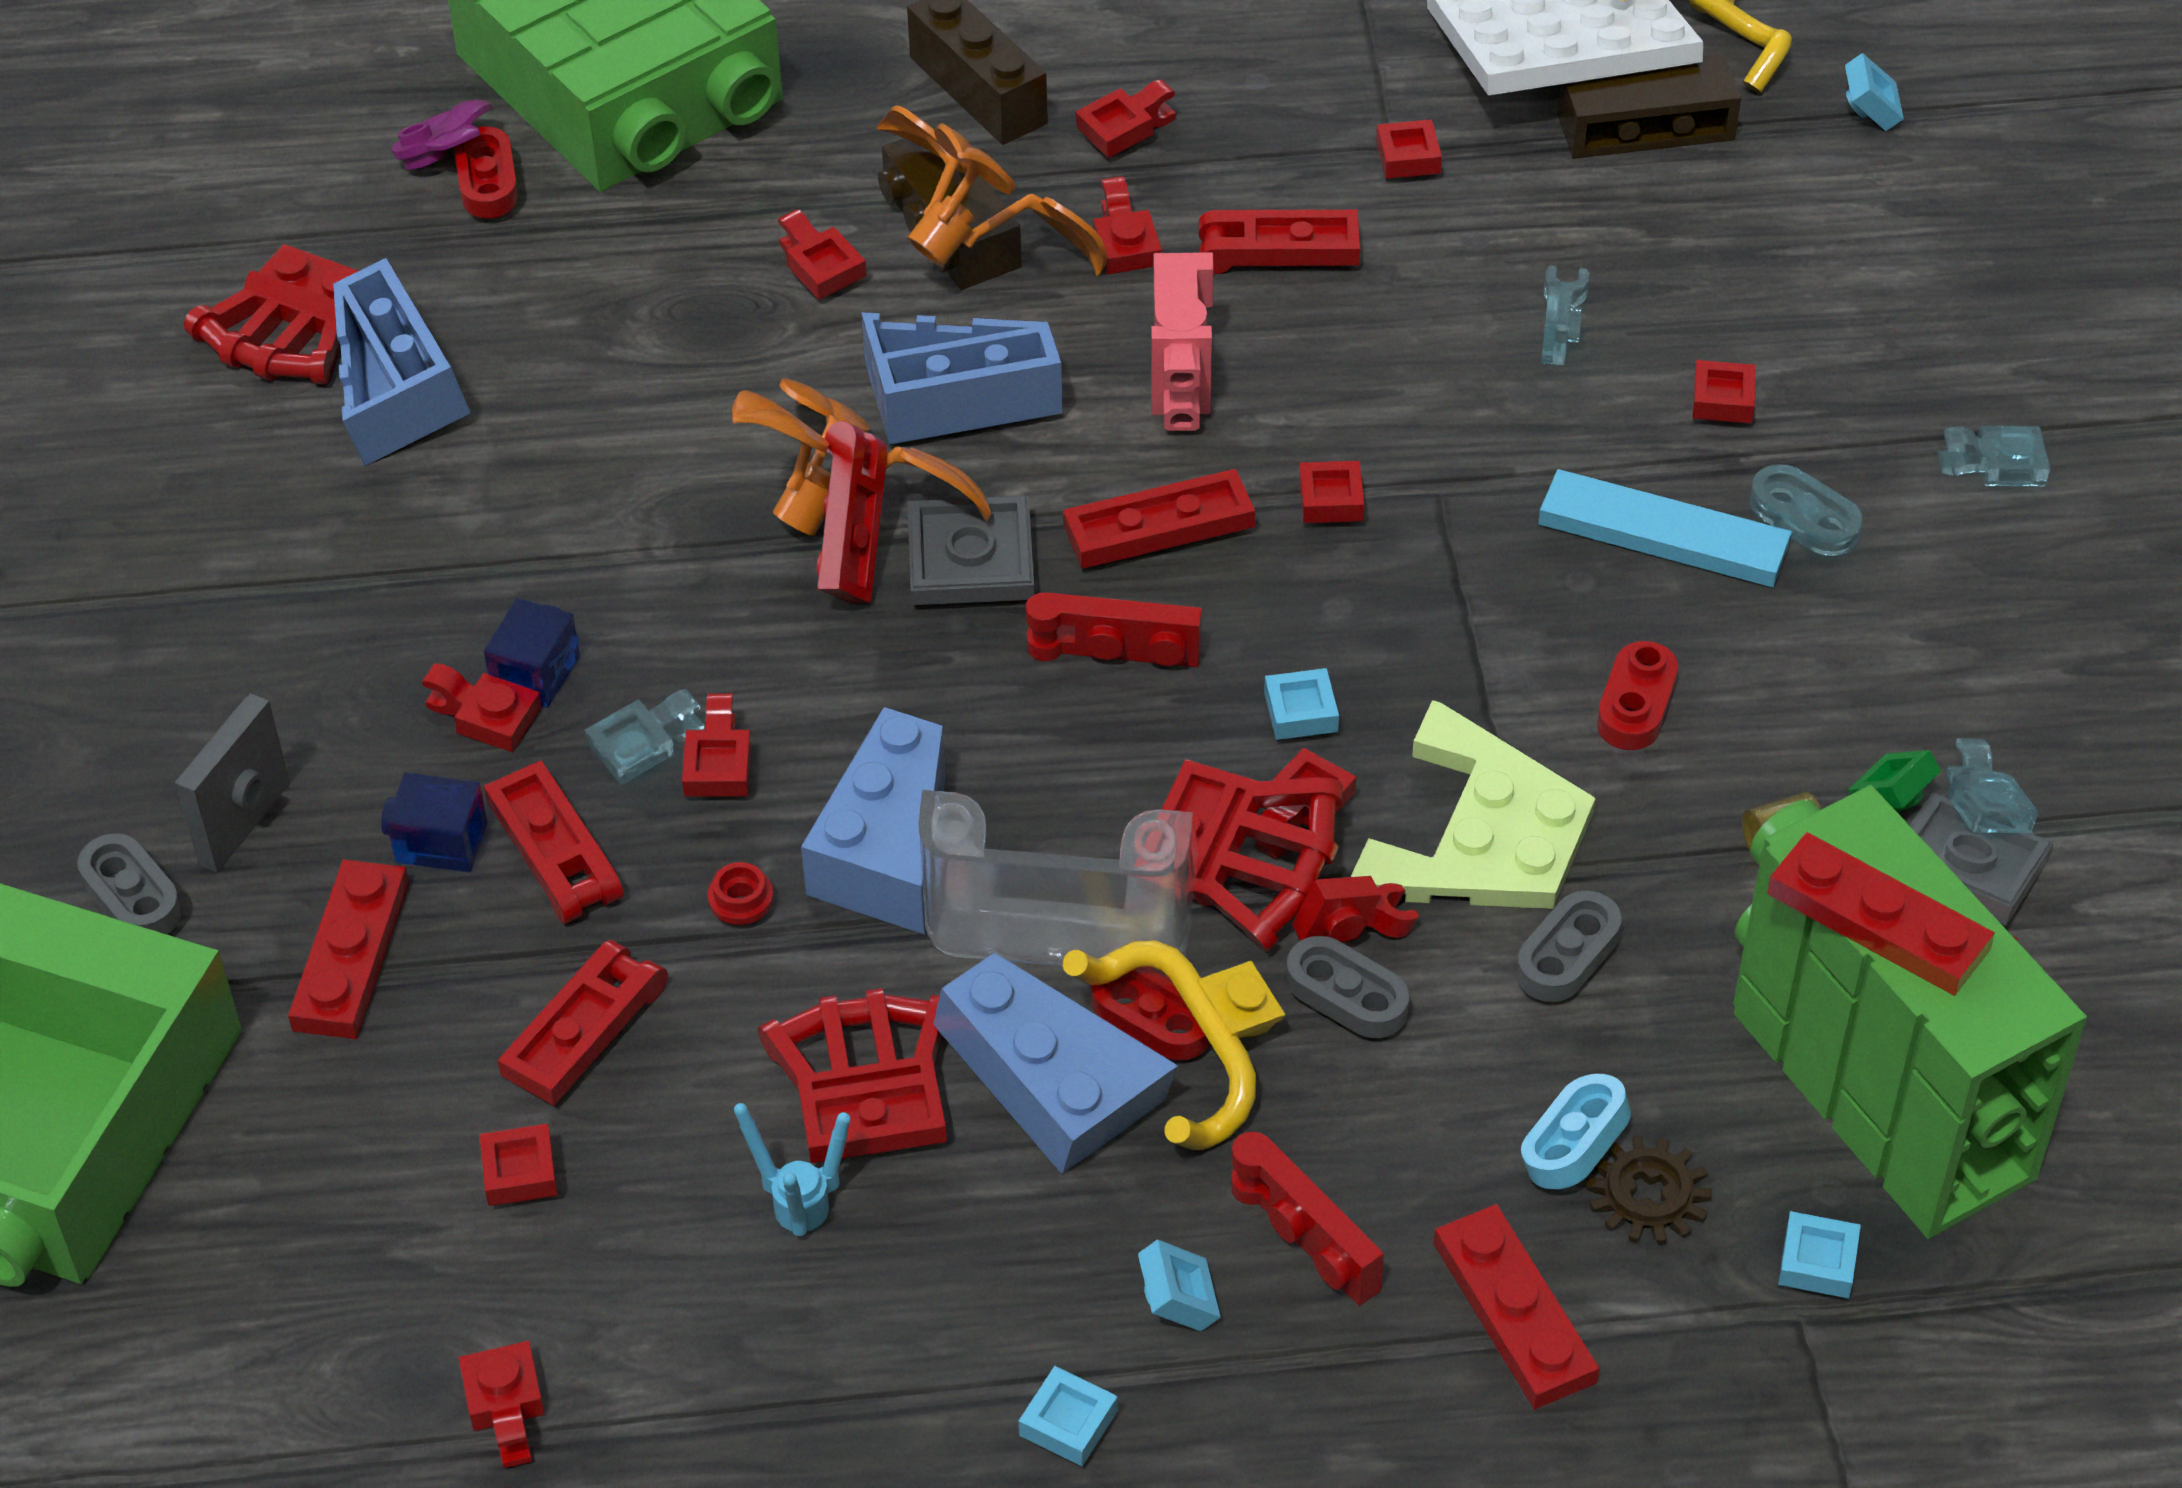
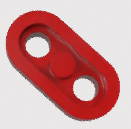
(487, 174)
(1644, 685)
(1152, 1015)

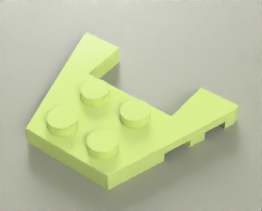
(1508, 833)

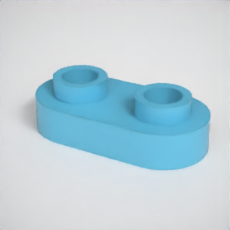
(1576, 1131)

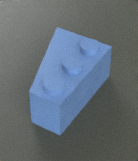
(390, 366)
(960, 377)
(867, 836)
(1050, 1059)

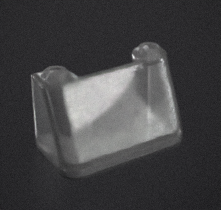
(1049, 904)

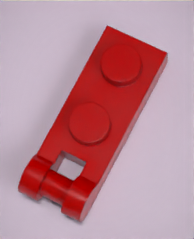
(1280, 238)
(852, 513)
(1113, 629)
(552, 840)
(581, 1021)
(1305, 1216)

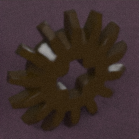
(1652, 1166)

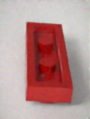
(1158, 518)
(1880, 913)
(349, 949)
(1516, 1306)

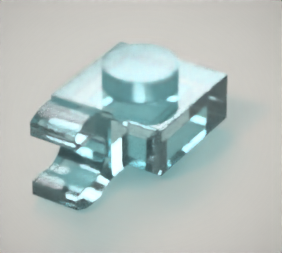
(1562, 316)
(2001, 452)
(640, 738)
(1985, 797)

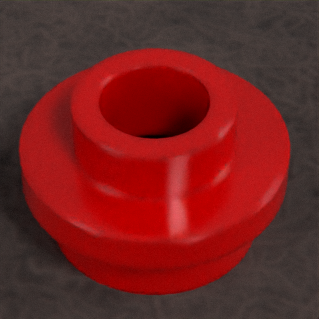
(736, 881)

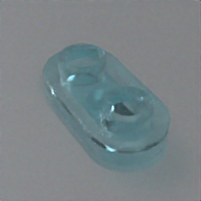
(1807, 507)

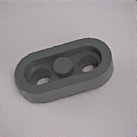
(137, 892)
(1563, 950)
(1351, 987)

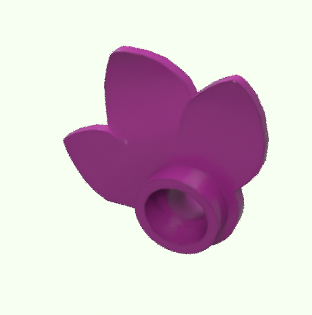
(428, 140)

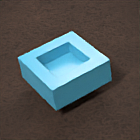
(1873, 92)
(1301, 703)
(1819, 1254)
(1178, 1285)
(1068, 1416)

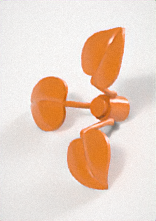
(948, 221)
(805, 491)

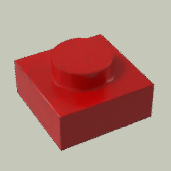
(1408, 149)
(1724, 391)
(1331, 491)
(518, 1164)

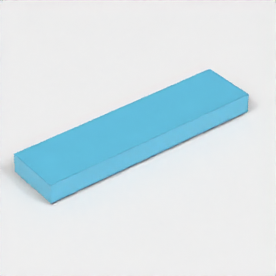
(1665, 528)

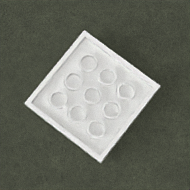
(1564, 41)

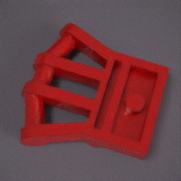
(287, 288)
(1226, 813)
(888, 1101)

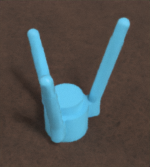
(799, 1187)

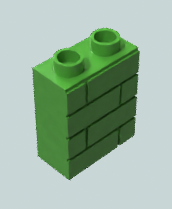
(623, 79)
(98, 1072)
(1919, 1083)

